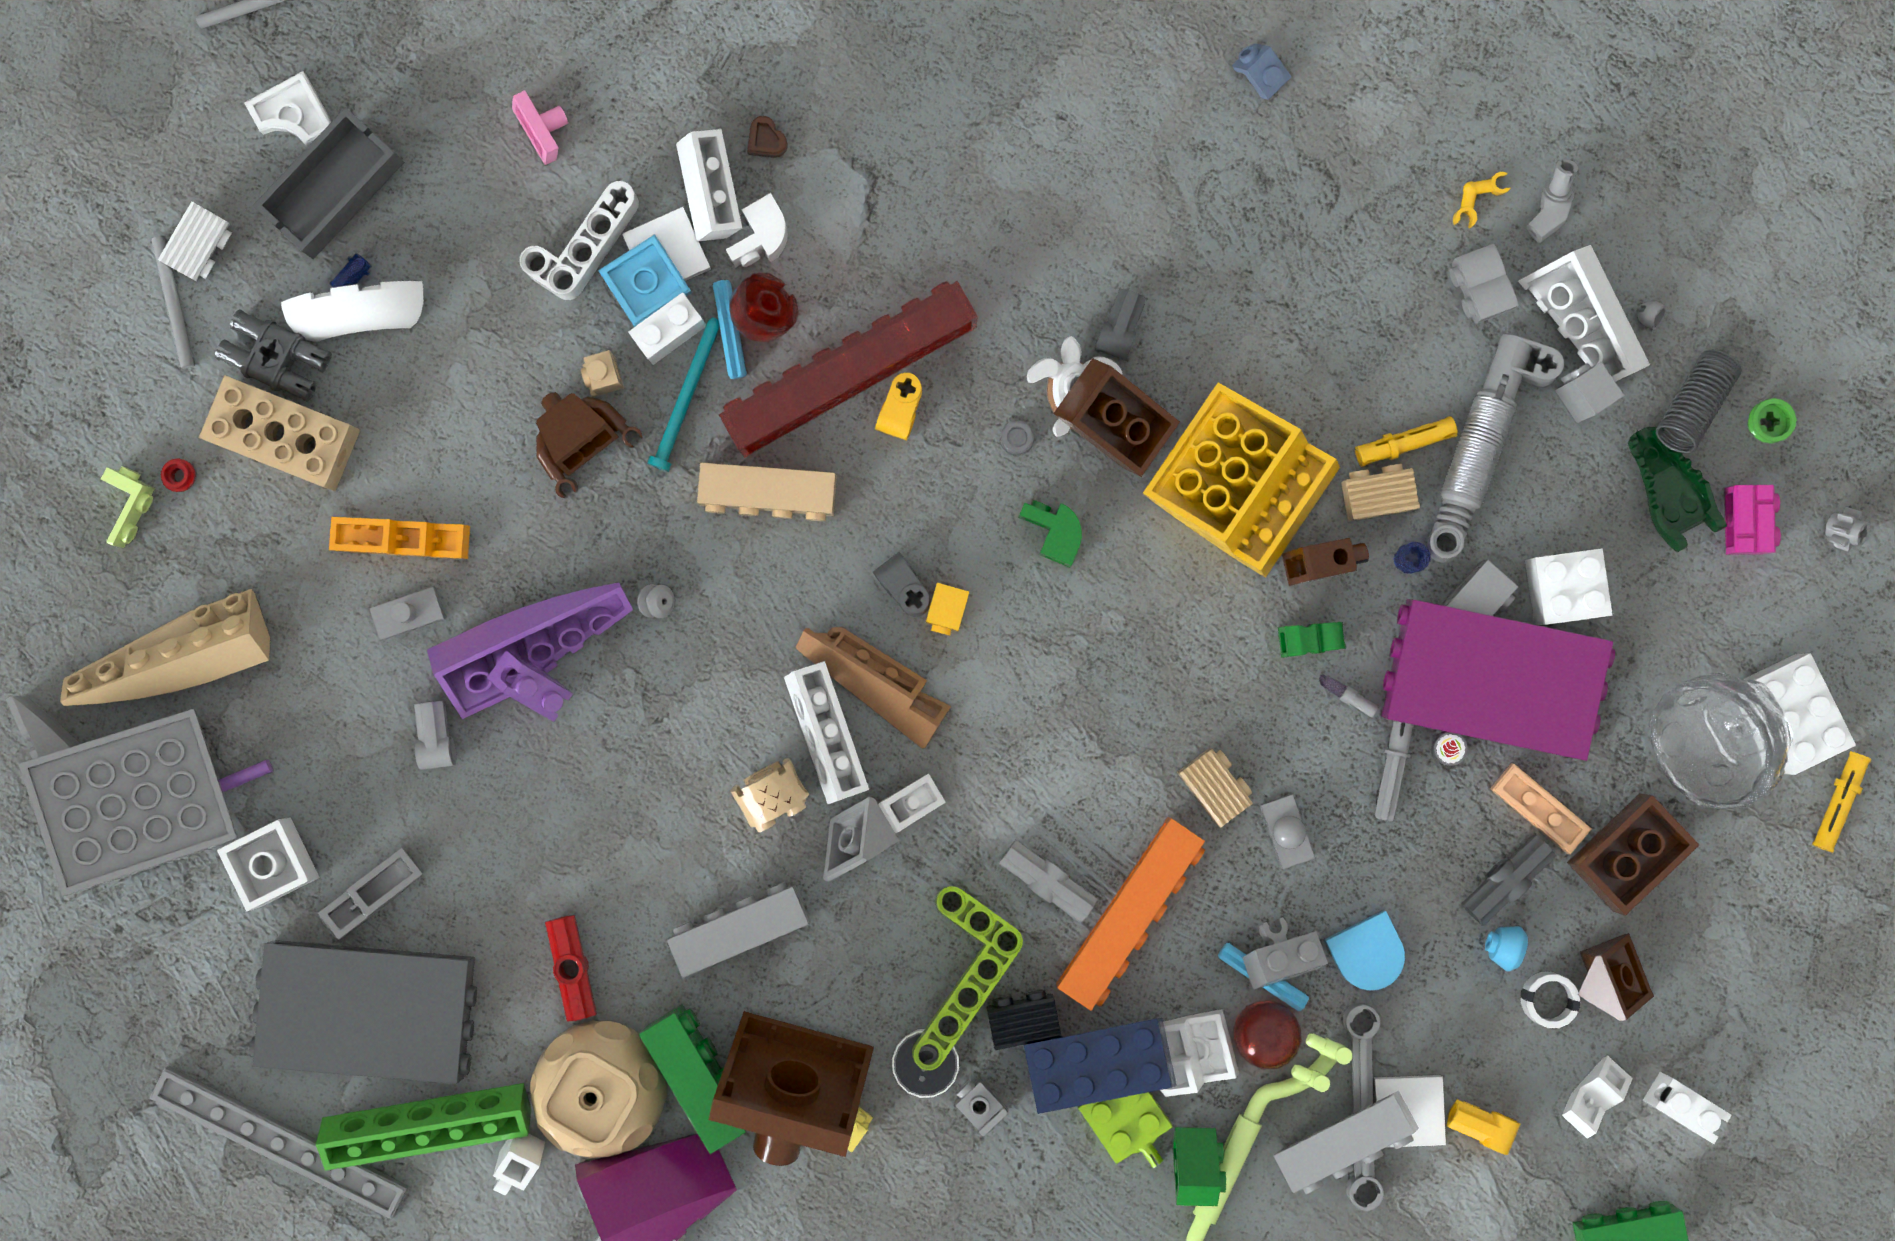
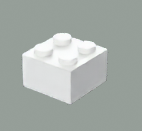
(1568, 587)
(268, 863)

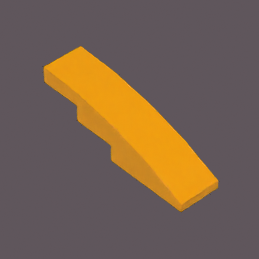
(399, 537)

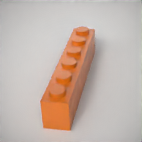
(1130, 913)

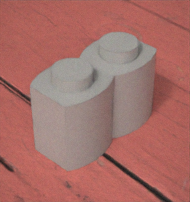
(1483, 284)

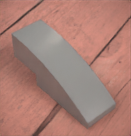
(369, 894)

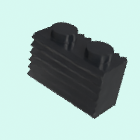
(1023, 1020)

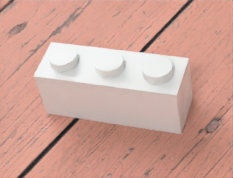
(709, 185)

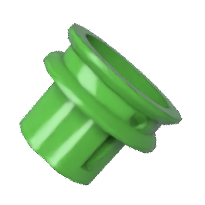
(1775, 411)

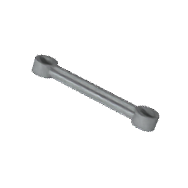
(1362, 1097)

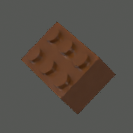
(1116, 417)
(1633, 853)

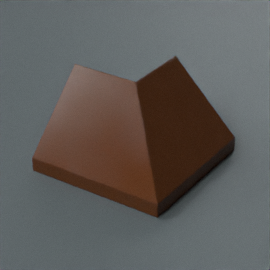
(1615, 978)

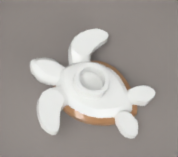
(1062, 376)

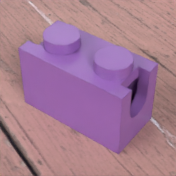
(530, 687)

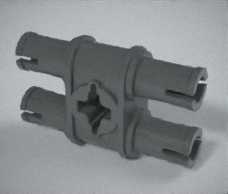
(274, 339)

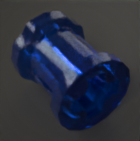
(1413, 548)

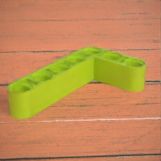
(970, 977)

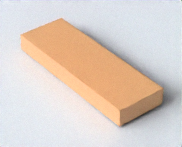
(1540, 808)

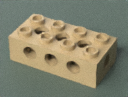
(227, 428)

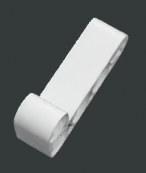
(584, 238)

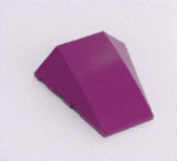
(654, 1189)

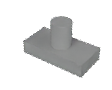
(407, 613)

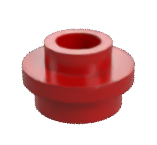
(168, 475)

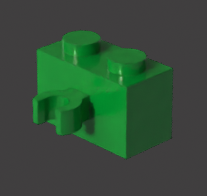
(1197, 1166)

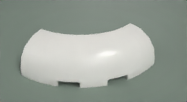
(352, 311)

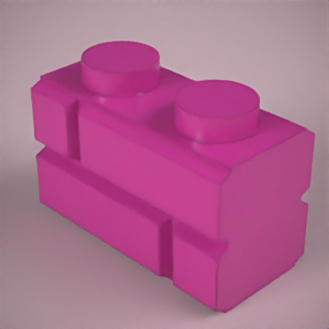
(1751, 519)

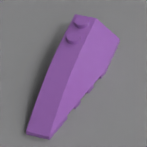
(533, 633)

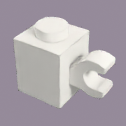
(518, 1163)

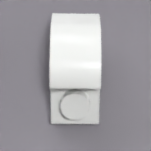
(768, 237)

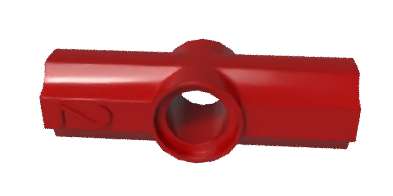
(574, 990)

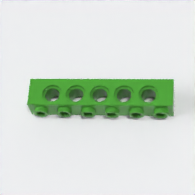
(424, 1126)

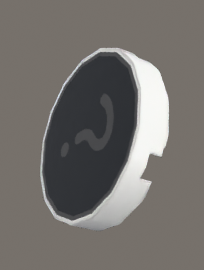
(920, 1081)

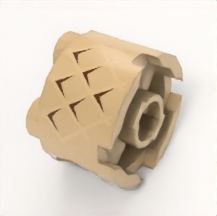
(770, 795)

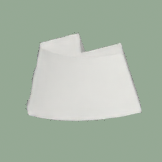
(1199, 1051)

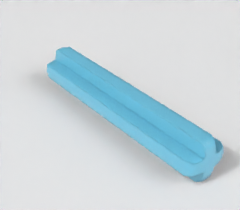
(730, 335)
(1281, 989)

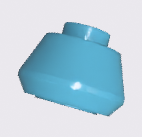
(1507, 946)

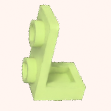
(136, 505)

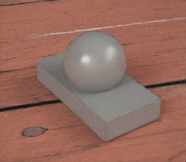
(1287, 831)

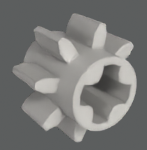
(1847, 529)

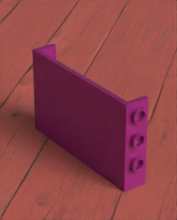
(1496, 679)

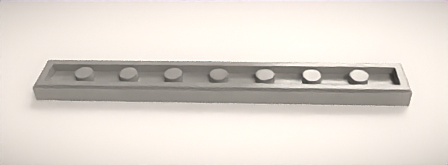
(275, 1141)

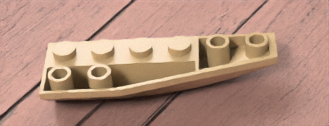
(178, 655)

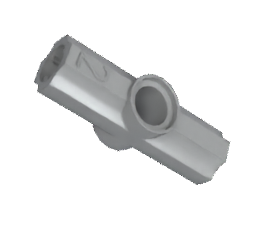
(1048, 881)

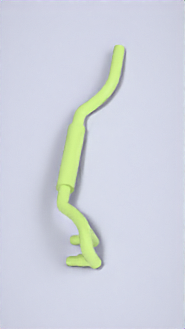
(1248, 1126)

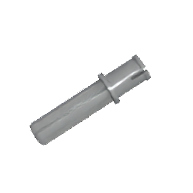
(1393, 771)

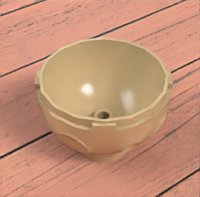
(614, 1067)

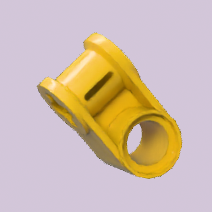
(897, 411)

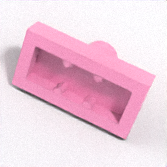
(539, 126)

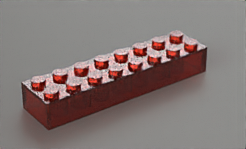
(849, 368)

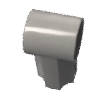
(434, 744)

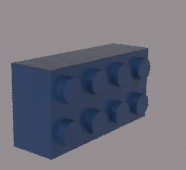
(1100, 1065)

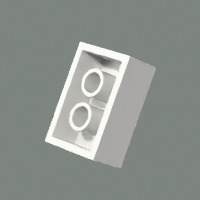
(1809, 709)

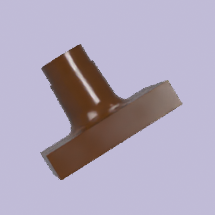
(791, 1088)

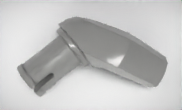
(1554, 202)

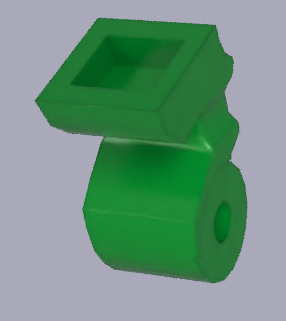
(1314, 639)

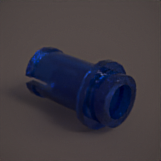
(352, 271)

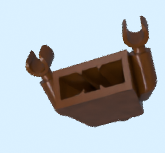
(574, 433)

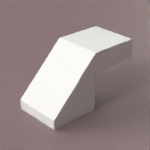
(1595, 1094)

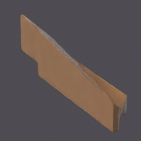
(877, 681)

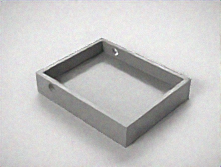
(128, 802)

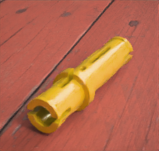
(1393, 445)
(1855, 764)

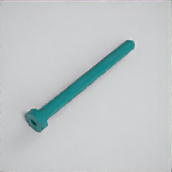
(684, 399)

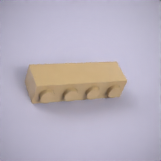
(766, 490)

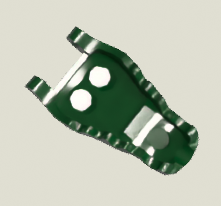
(1674, 490)

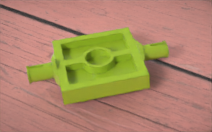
(1128, 1125)

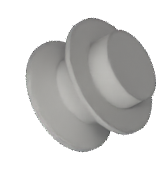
(656, 601)

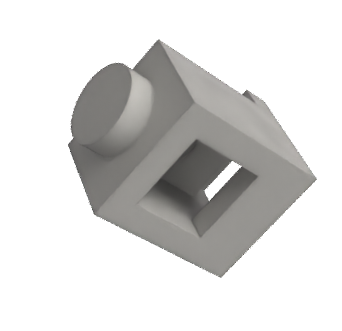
(979, 1091)

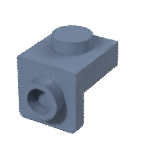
(1262, 69)

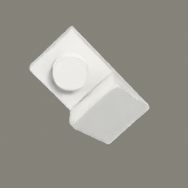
(911, 803)

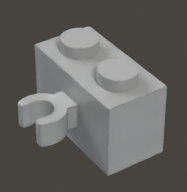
(1283, 957)

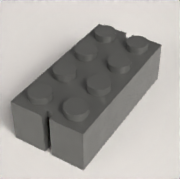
(328, 183)

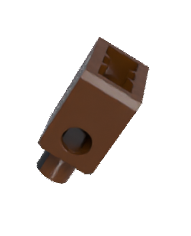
(1323, 560)

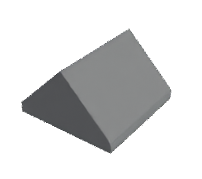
(856, 837)

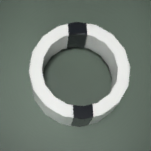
(1528, 992)

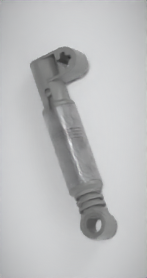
(1485, 435)

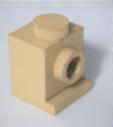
(601, 373)

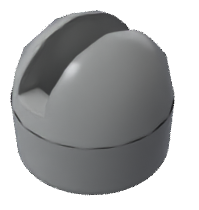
(1652, 315)

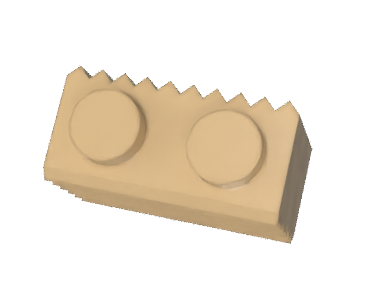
(1381, 493)
(1216, 787)

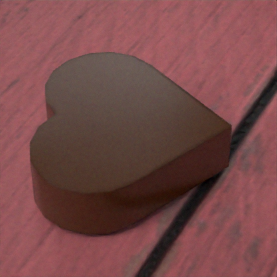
(765, 139)

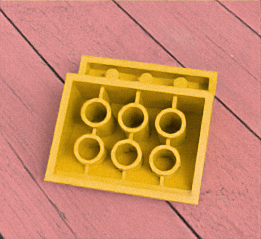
(1242, 479)

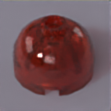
(762, 308)
(1267, 1035)

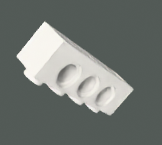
(826, 732)

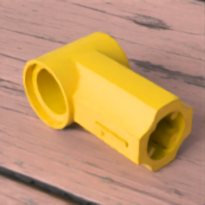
(1491, 1129)

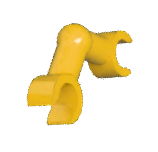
(1470, 191)

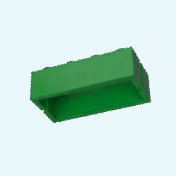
(690, 1071)

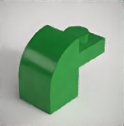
(1064, 531)

